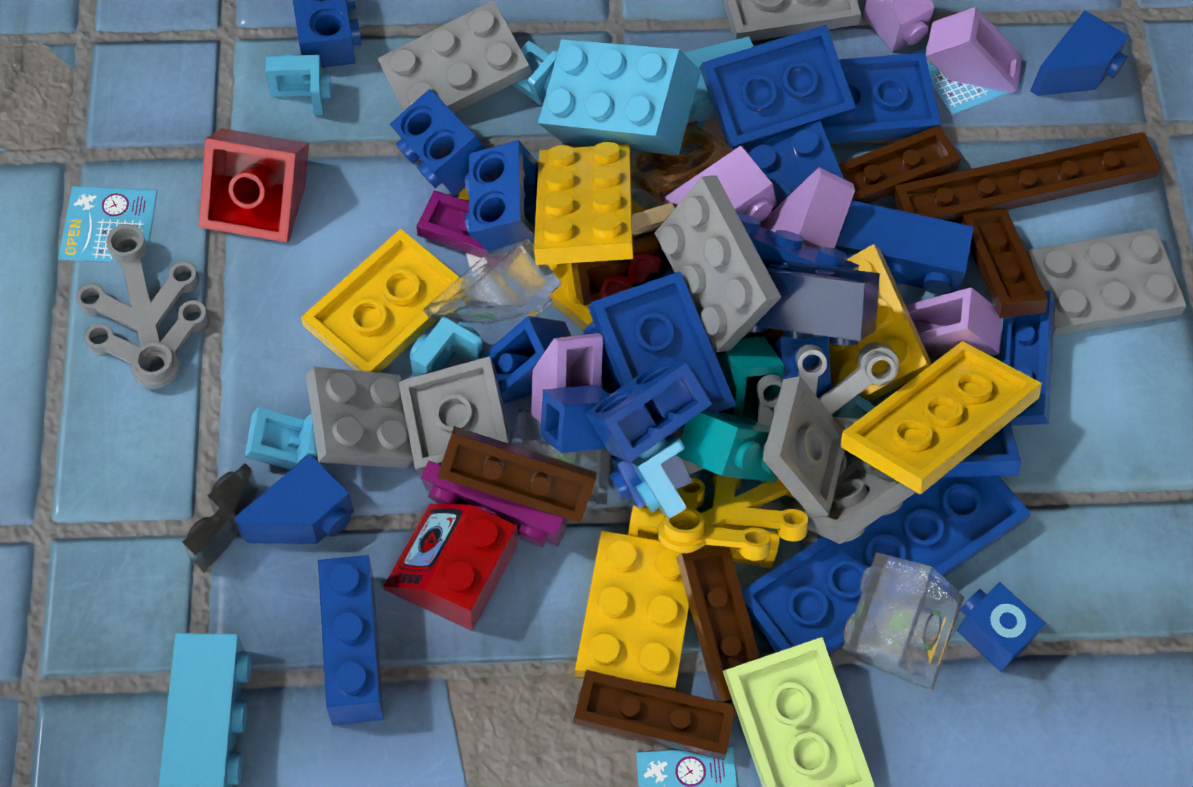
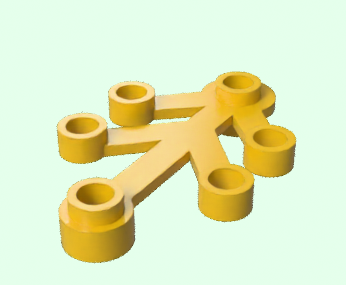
(692, 530)

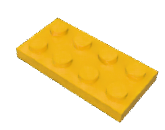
(583, 204)
(940, 416)

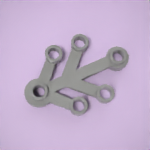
(144, 314)
(840, 393)

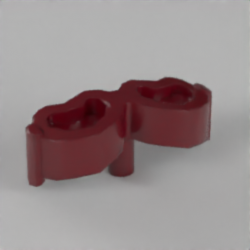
(640, 270)

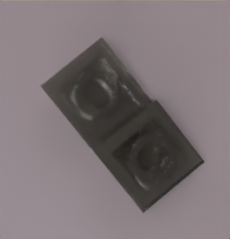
(214, 534)

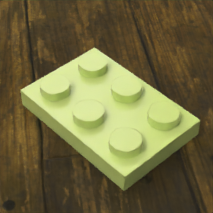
(797, 720)

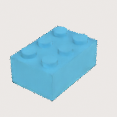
(620, 95)

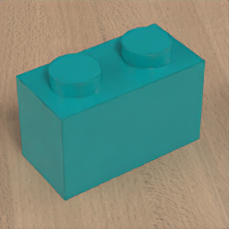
(727, 445)

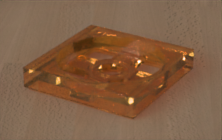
(666, 179)

